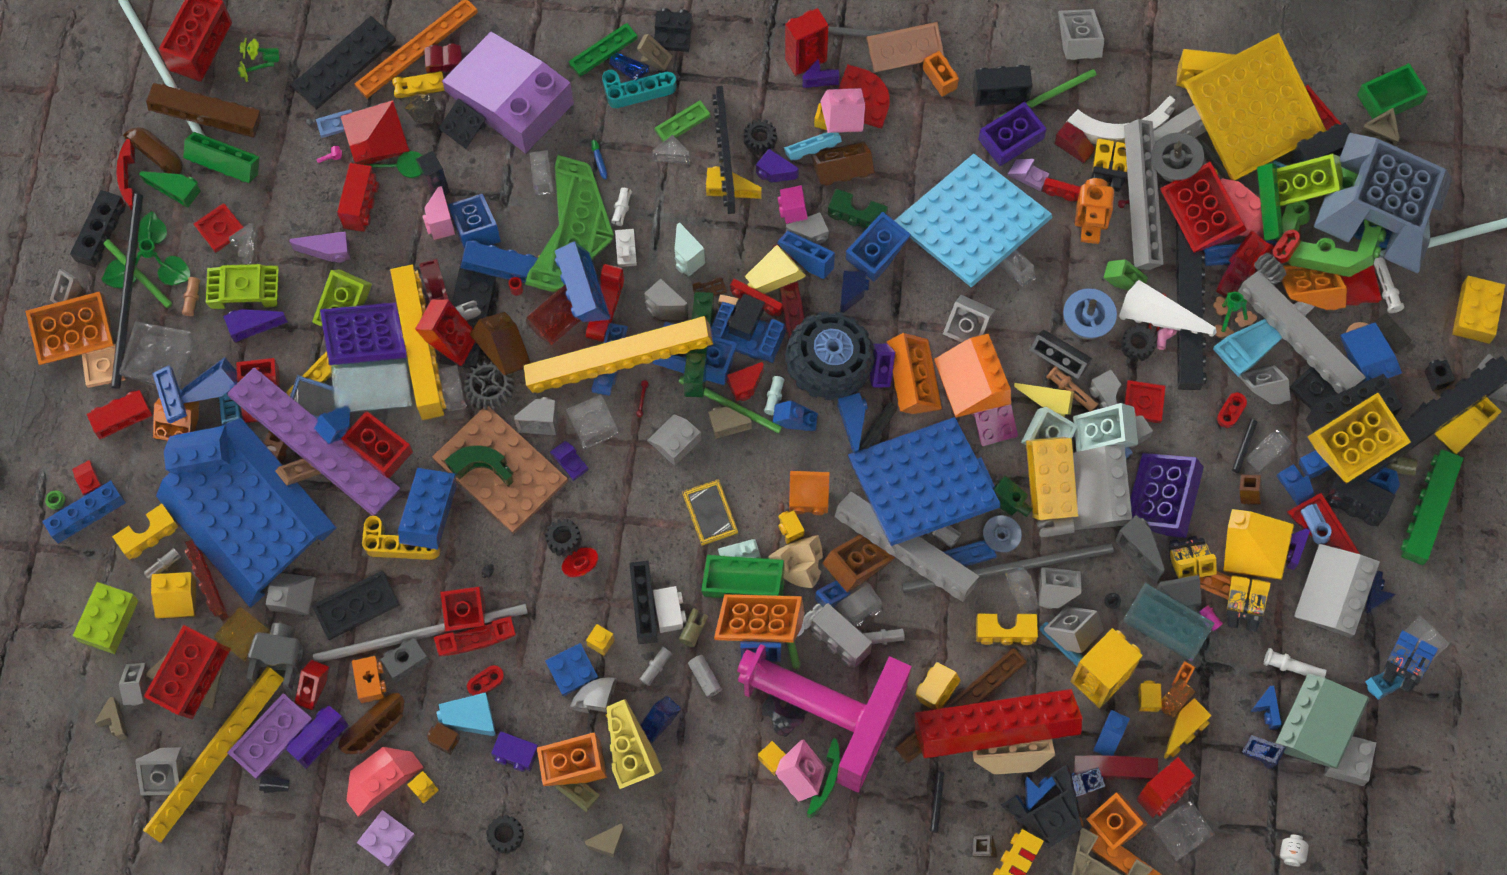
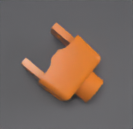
(1097, 200)

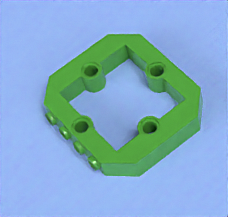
(1335, 260)

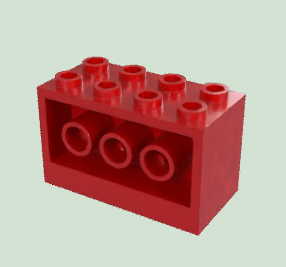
(195, 37)
(187, 672)

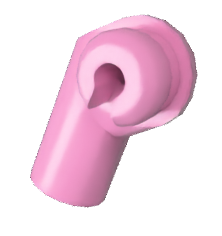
(1163, 335)

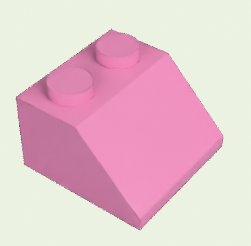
(843, 110)
(437, 216)
(801, 771)

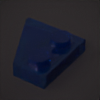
(629, 66)

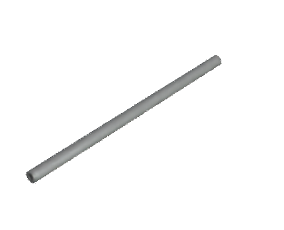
(417, 634)

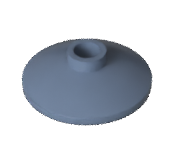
(1008, 528)

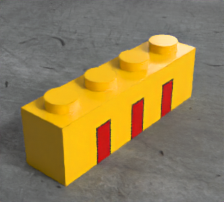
(1021, 855)

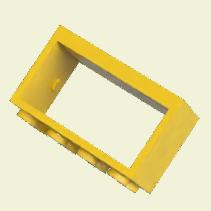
(1052, 478)

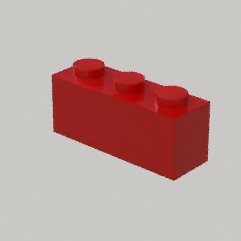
(119, 414)

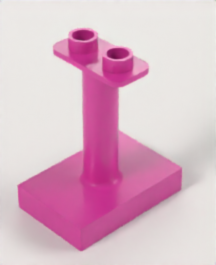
(866, 721)

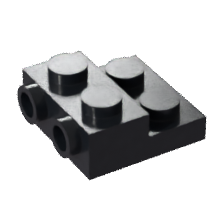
(673, 29)

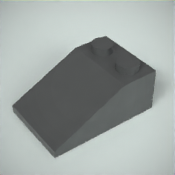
(1140, 546)

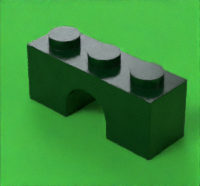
(841, 209)

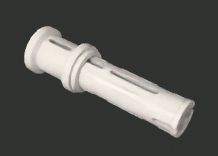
(1390, 293)
(1285, 663)

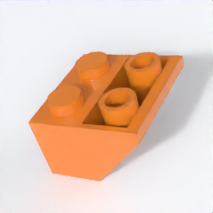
(163, 429)

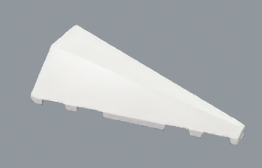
(1150, 306)

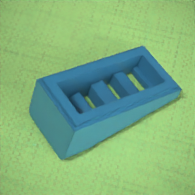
(224, 412)

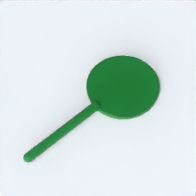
(406, 164)

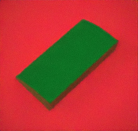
(742, 576)

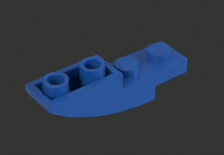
(604, 383)

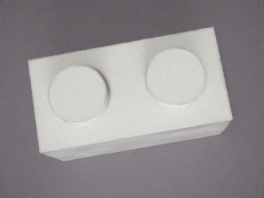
(668, 609)

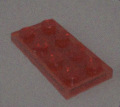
(207, 583)

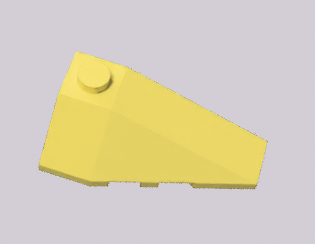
(630, 748)

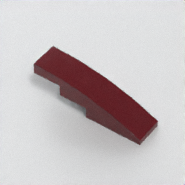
(1119, 766)

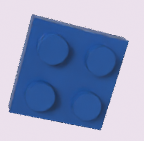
(571, 669)

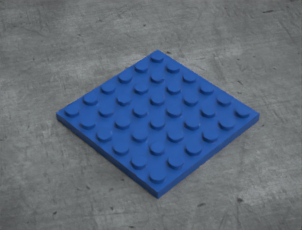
(923, 481)

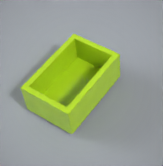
(105, 618)

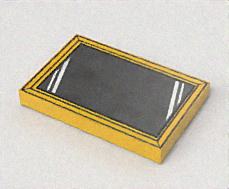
(710, 512)

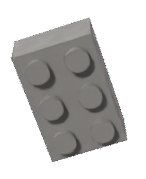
(840, 636)

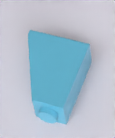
(468, 715)

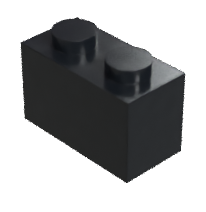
(746, 318)

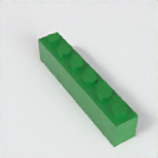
(1431, 507)

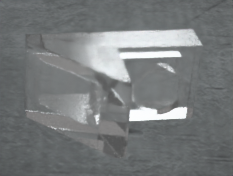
(245, 240)

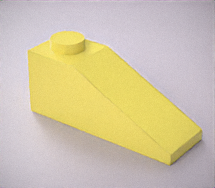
(1055, 399)

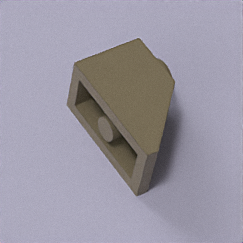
(727, 422)

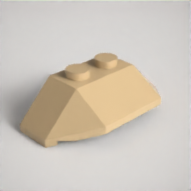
(1015, 758)

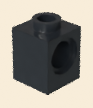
(1439, 382)

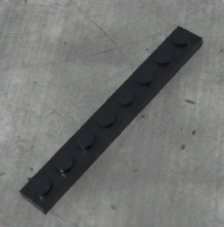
(724, 154)

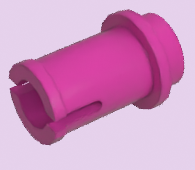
(1208, 613)

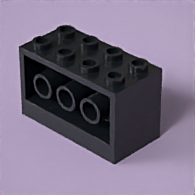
(1338, 404)

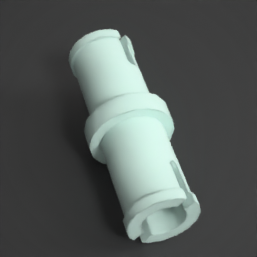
(774, 394)

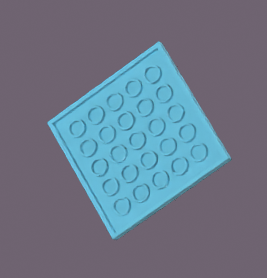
(973, 220)

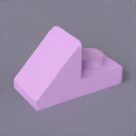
(1028, 174)

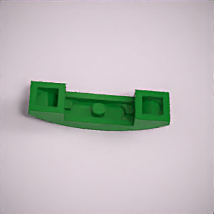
(818, 802)

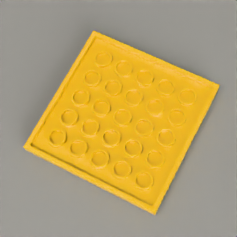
(1254, 106)

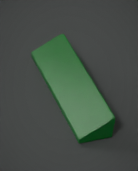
(1270, 202)

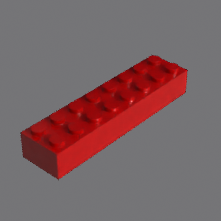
(998, 723)

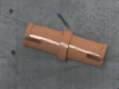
(191, 296)

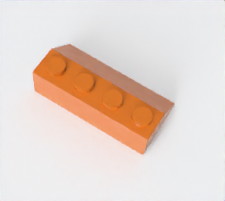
(914, 374)

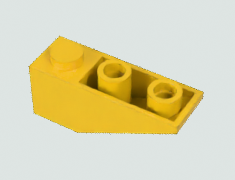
(1187, 722)

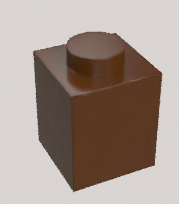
(1250, 489)
(443, 738)

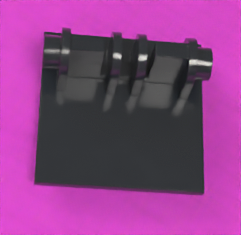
(462, 123)

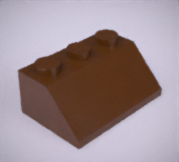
(843, 163)

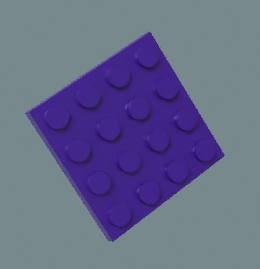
(362, 333)

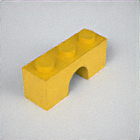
(160, 526)
(990, 631)

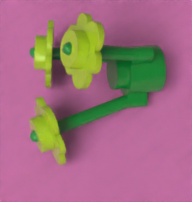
(269, 54)

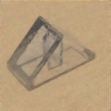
(671, 152)

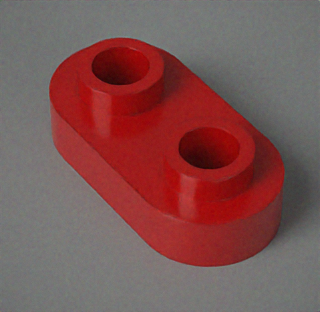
(1231, 411)
(485, 681)

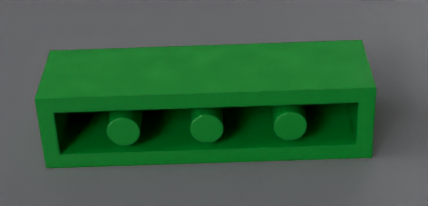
(221, 157)

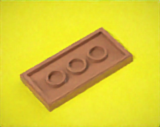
(904, 46)

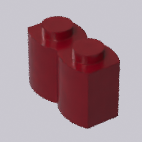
(442, 58)

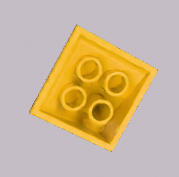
(1257, 545)

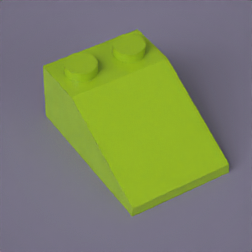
(342, 291)

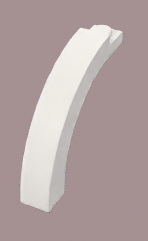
(1115, 132)

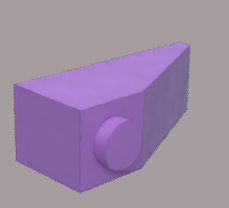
(326, 246)

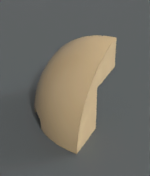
(801, 561)

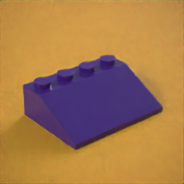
(1166, 492)

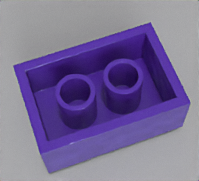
(1012, 134)

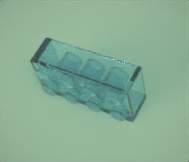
(1168, 622)

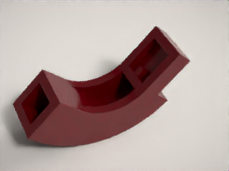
(433, 280)

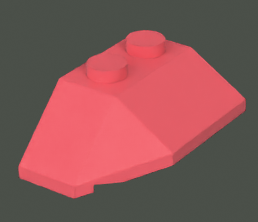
(1247, 206)
(379, 777)

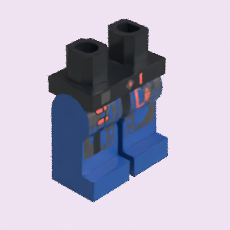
(1405, 667)

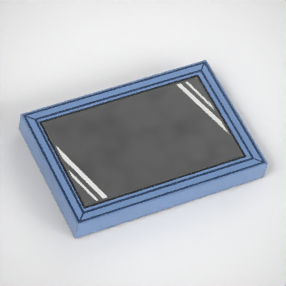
(313, 396)

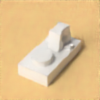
(625, 247)

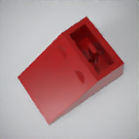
(267, 367)

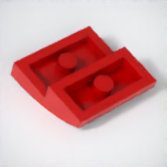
(1251, 250)
(1362, 287)

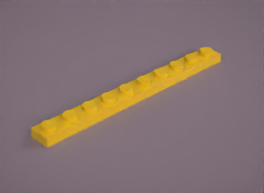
(213, 754)

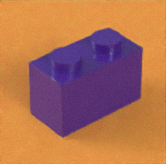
(515, 752)

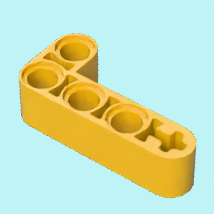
(384, 541)

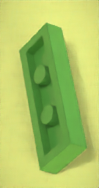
(683, 121)

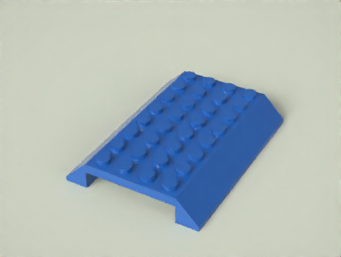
(245, 514)

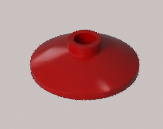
(580, 562)

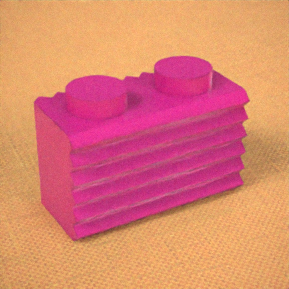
(792, 204)

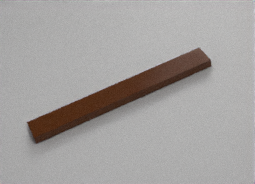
(974, 693)

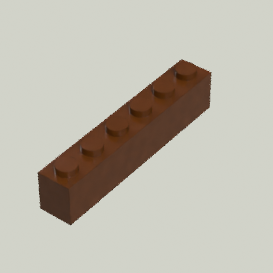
(203, 110)

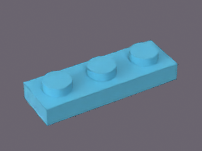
(812, 145)

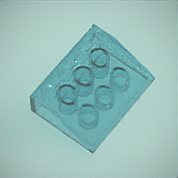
(371, 385)

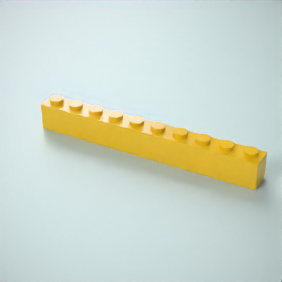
(618, 355)

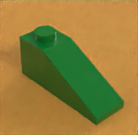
(175, 186)

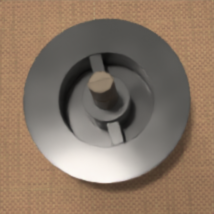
(1177, 156)

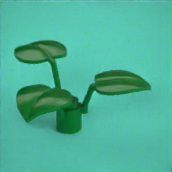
(151, 232)

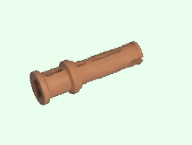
(1063, 384)

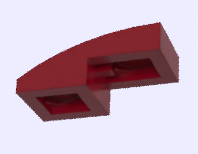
(1233, 277)

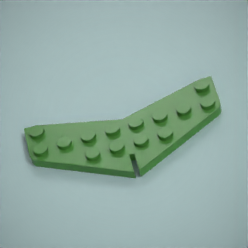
(580, 220)

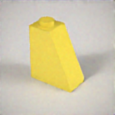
(774, 272)

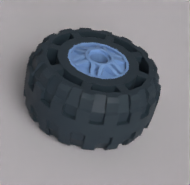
(829, 355)

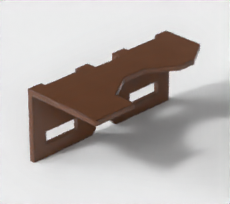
(713, 289)

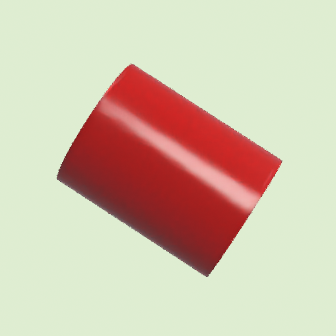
(515, 281)

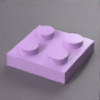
(386, 838)

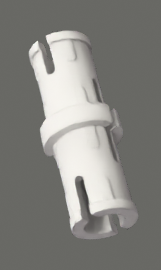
(621, 206)

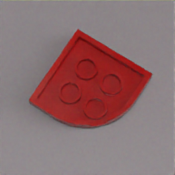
(874, 94)

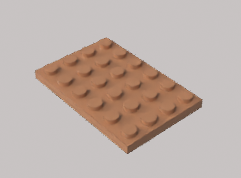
(532, 474)

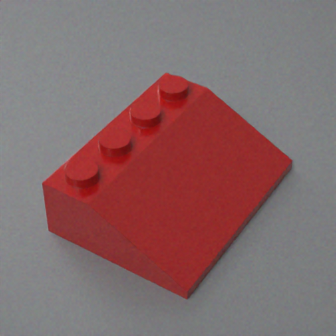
(1203, 209)

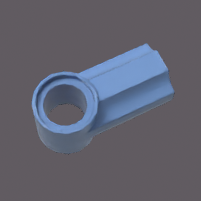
(1315, 523)

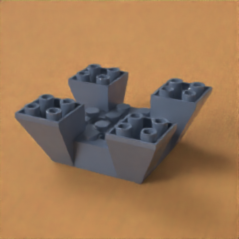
(1389, 191)

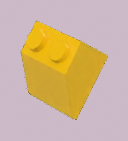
(174, 595)

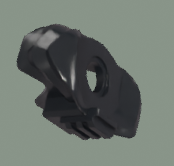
(783, 718)

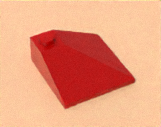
(374, 133)

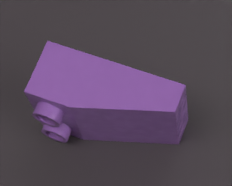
(510, 90)

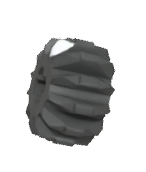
(1270, 268)

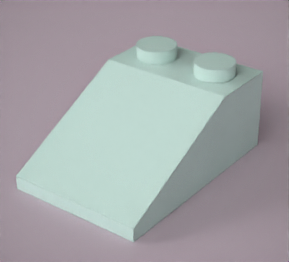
(1106, 427)

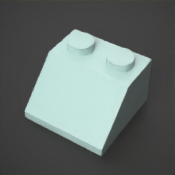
(688, 252)
(1049, 425)

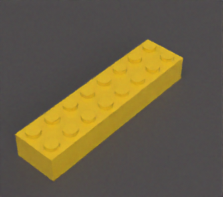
(420, 354)

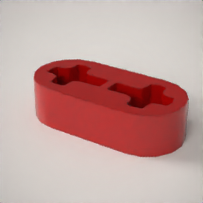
(1289, 248)

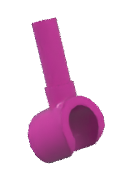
(336, 154)

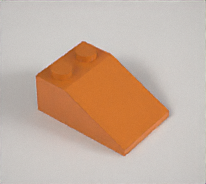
(809, 492)
(572, 761)

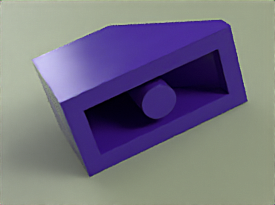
(775, 168)
(883, 365)

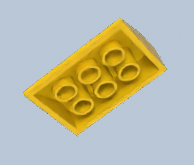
(1359, 438)

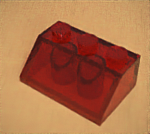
(553, 317)

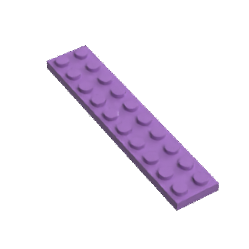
(296, 429)

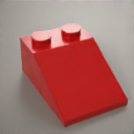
(446, 330)

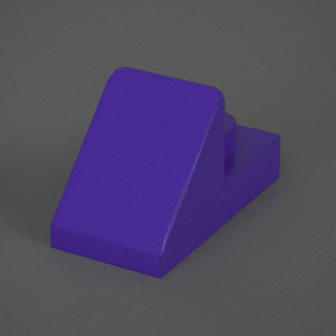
(817, 78)
(568, 459)
(1296, 548)

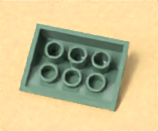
(1322, 721)

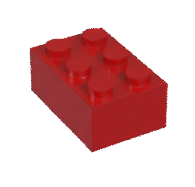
(357, 197)
(377, 444)

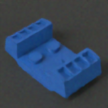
(764, 341)

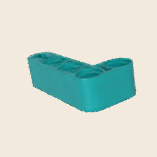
(640, 86)

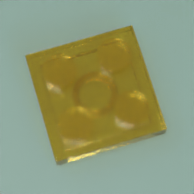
(239, 632)

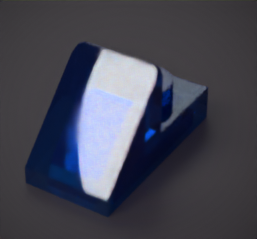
(1377, 597)
(1264, 751)

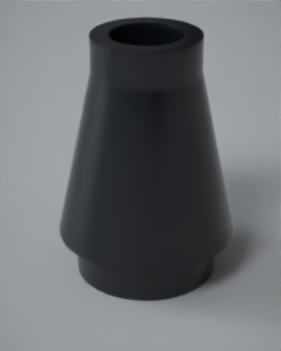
(271, 783)

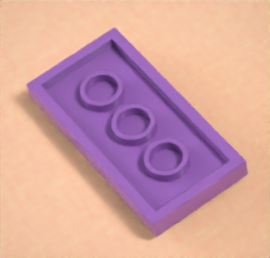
(269, 736)

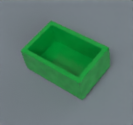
(1395, 89)

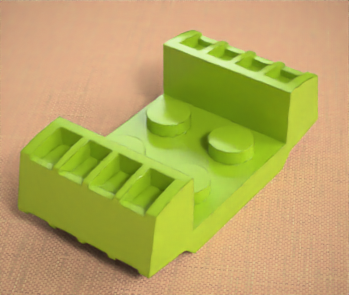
(242, 284)

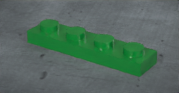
(603, 50)

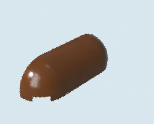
(154, 150)
(373, 725)

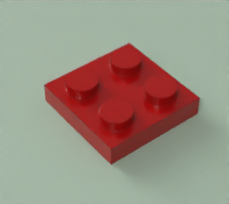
(218, 227)
(1146, 400)

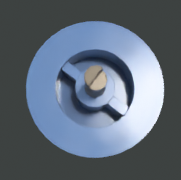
(1089, 313)

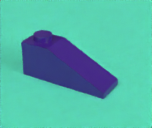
(251, 322)

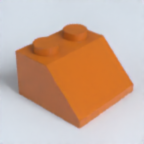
(1116, 821)

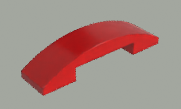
(125, 157)
(475, 638)

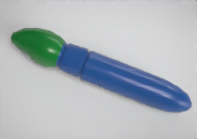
(599, 160)

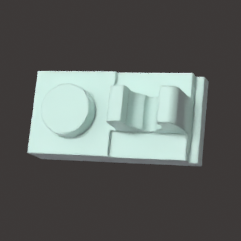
(743, 549)

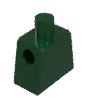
(1011, 497)

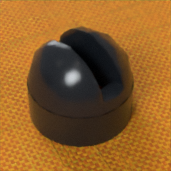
(1114, 604)

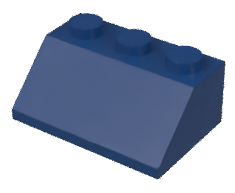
(197, 450)

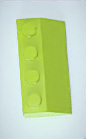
(1309, 179)

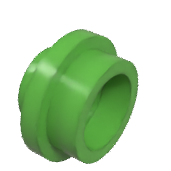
(53, 495)

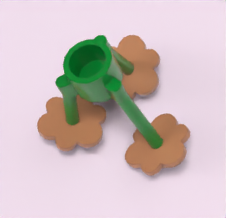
(1232, 303)

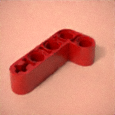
(611, 284)

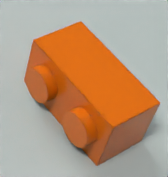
(1184, 673)

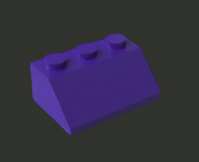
(316, 736)

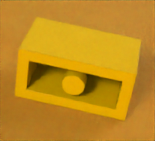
(937, 686)

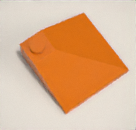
(1315, 287)

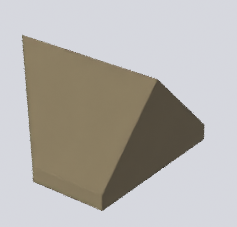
(1383, 128)

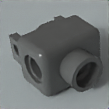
(276, 651)

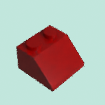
(463, 608)

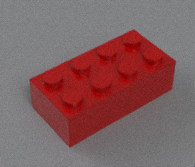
(806, 41)
(1166, 788)

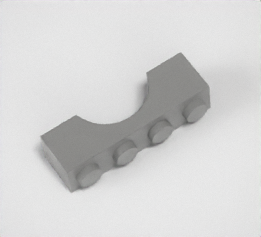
(1105, 390)

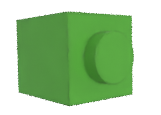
(1123, 274)

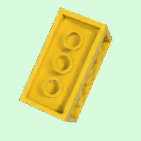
(1106, 667)

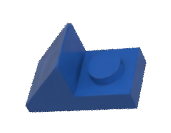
(1296, 485)
(831, 594)
(1269, 704)
(1035, 794)

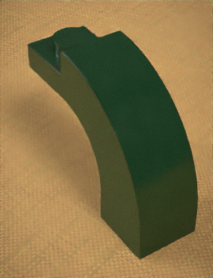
(479, 457)

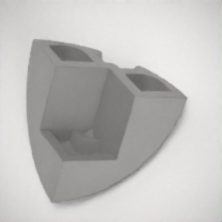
(594, 695)

